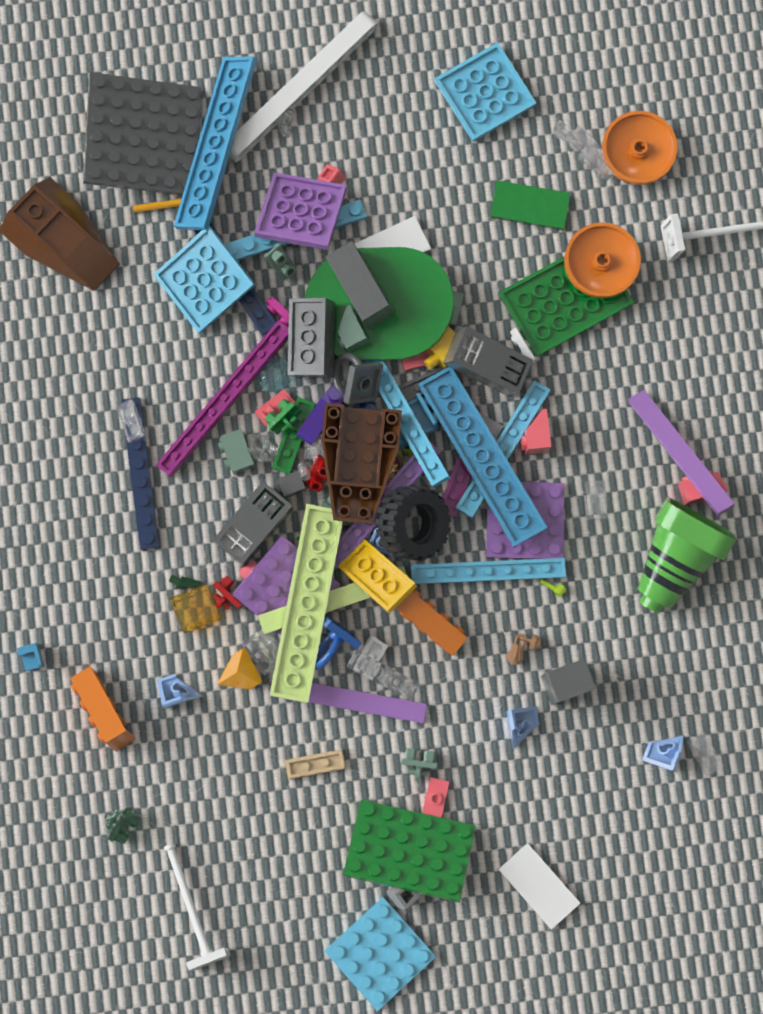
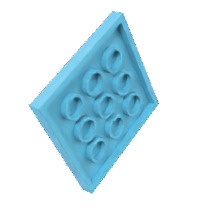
(485, 92)
(204, 279)
(380, 953)

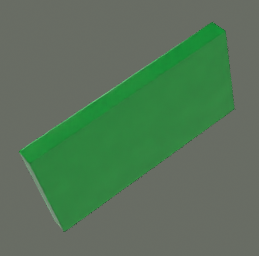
(530, 205)

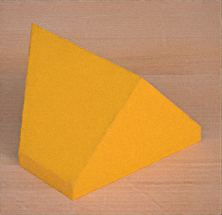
(240, 672)

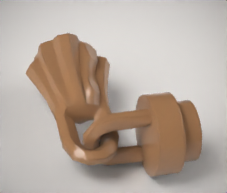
(515, 655)

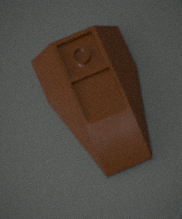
(59, 234)
(358, 458)

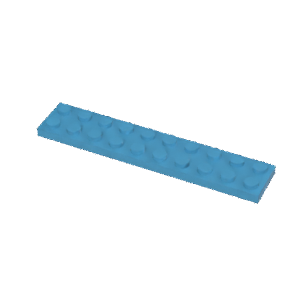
(215, 143)
(482, 457)

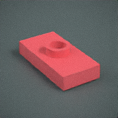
(435, 797)

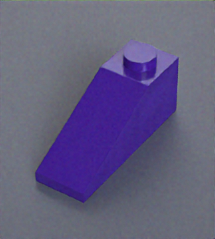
(313, 424)

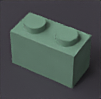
(236, 451)

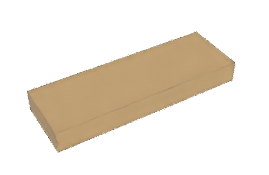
(315, 764)

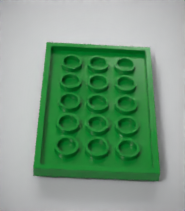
(554, 310)
(409, 851)

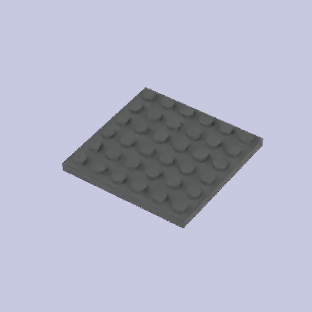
(140, 133)

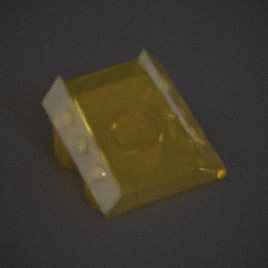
(194, 608)

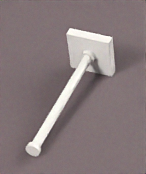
(674, 237)
(207, 955)

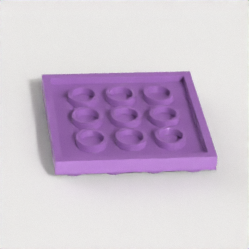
(300, 211)
(549, 502)
(270, 580)

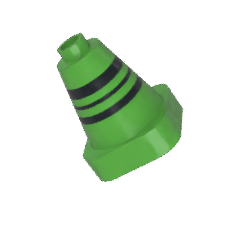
(680, 554)

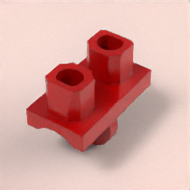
(318, 474)
(223, 587)

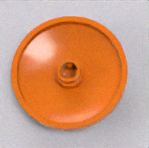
(639, 147)
(602, 260)

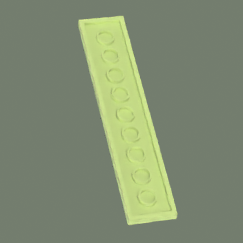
(306, 605)

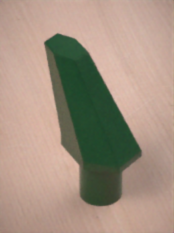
(184, 582)

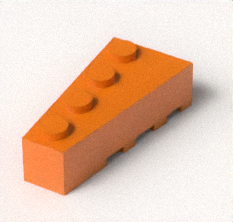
(432, 623)
(101, 709)

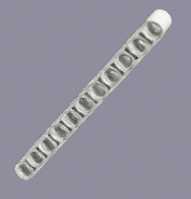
(302, 84)

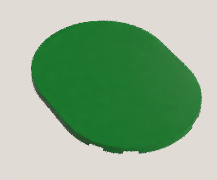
(416, 292)

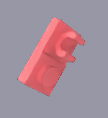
(272, 406)

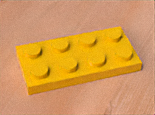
(377, 576)

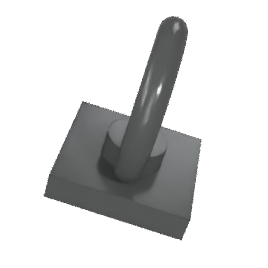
(362, 379)

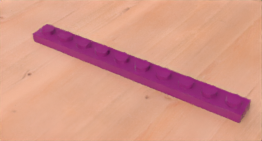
(224, 399)

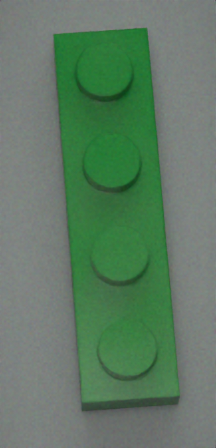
(291, 442)

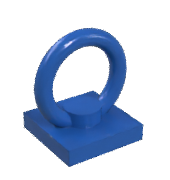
(339, 635)

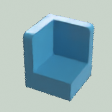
(31, 656)

